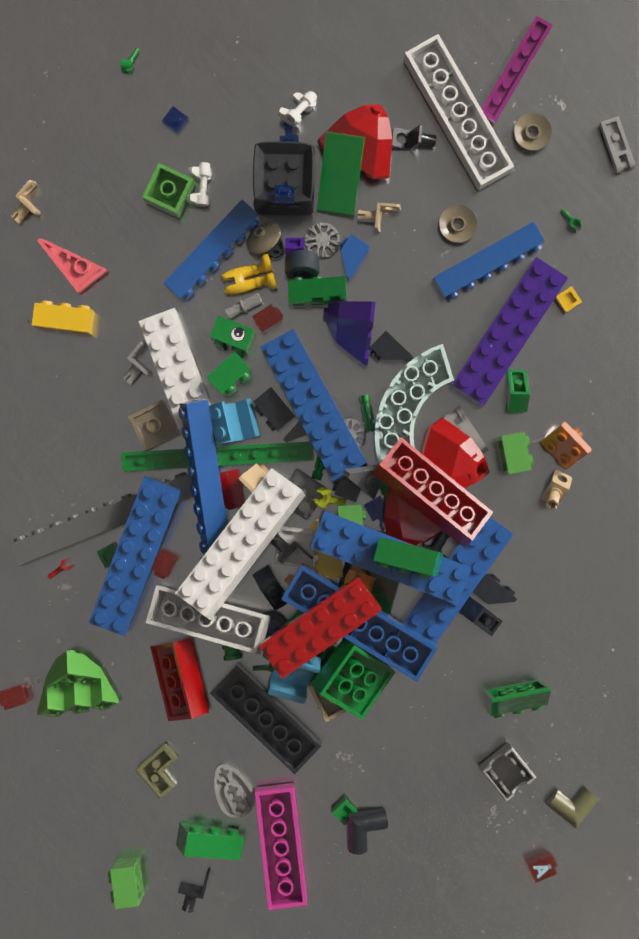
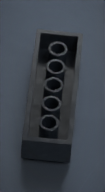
(266, 718)

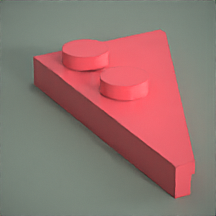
(77, 270)

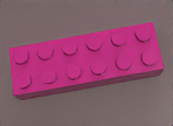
(281, 846)

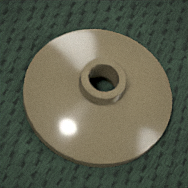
(533, 122)
(462, 215)
(263, 238)

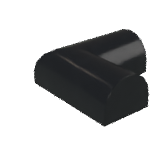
(359, 824)

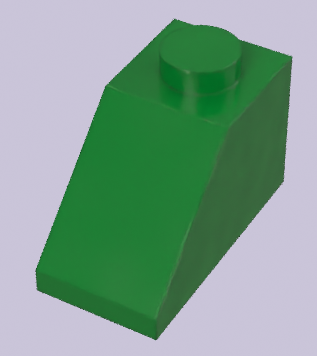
(517, 391)

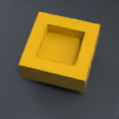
(568, 299)

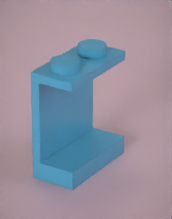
(233, 421)
(294, 685)

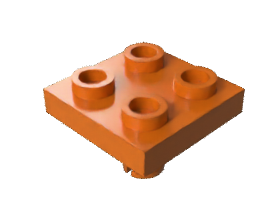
(566, 445)

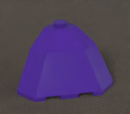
(351, 327)

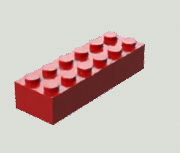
(432, 492)
(320, 626)

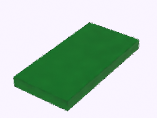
(340, 173)

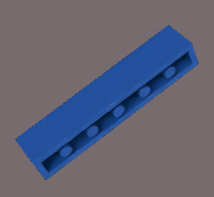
(212, 250)
(488, 261)

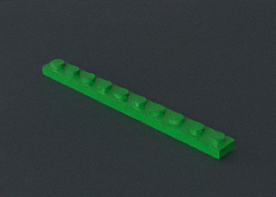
(225, 456)

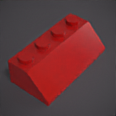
(179, 679)

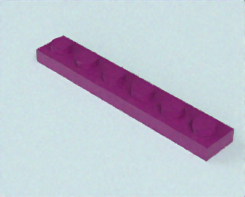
(515, 69)

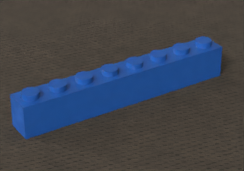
(203, 471)

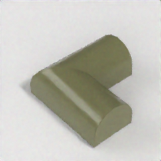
(152, 770)
(573, 810)

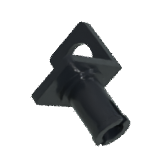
(413, 138)
(437, 544)
(287, 549)
(192, 892)

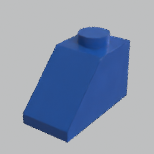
(353, 254)

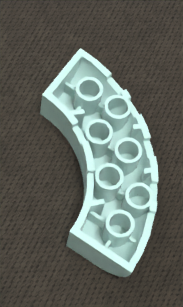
(406, 396)

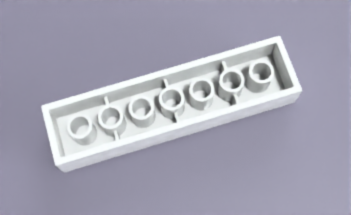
(458, 112)
(240, 544)

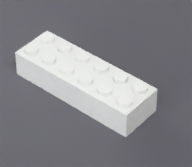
(173, 360)
(229, 625)

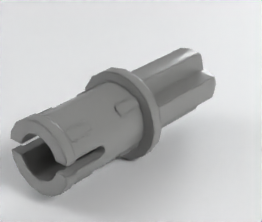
(243, 306)

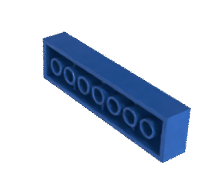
(313, 405)
(358, 547)
(134, 556)
(433, 615)
(379, 635)

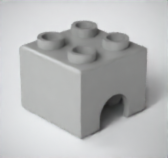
(506, 771)

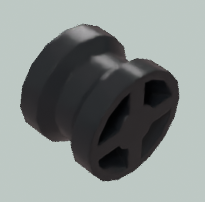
(280, 250)

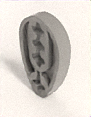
(225, 798)

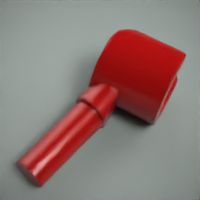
(59, 569)

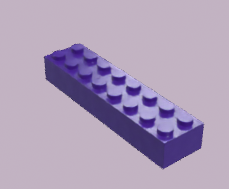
(508, 332)

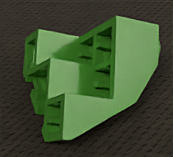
(75, 685)

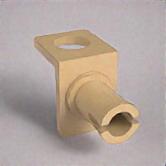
(25, 206)
(376, 216)
(556, 490)

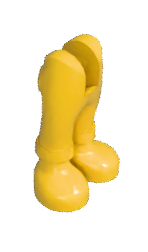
(243, 272)

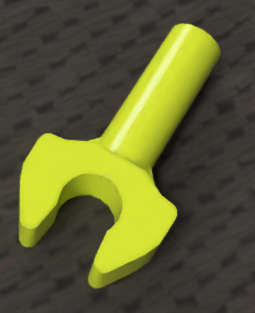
(327, 498)

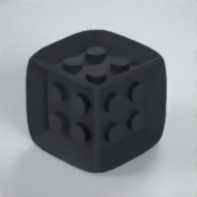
(283, 164)

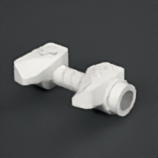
(305, 103)
(202, 174)

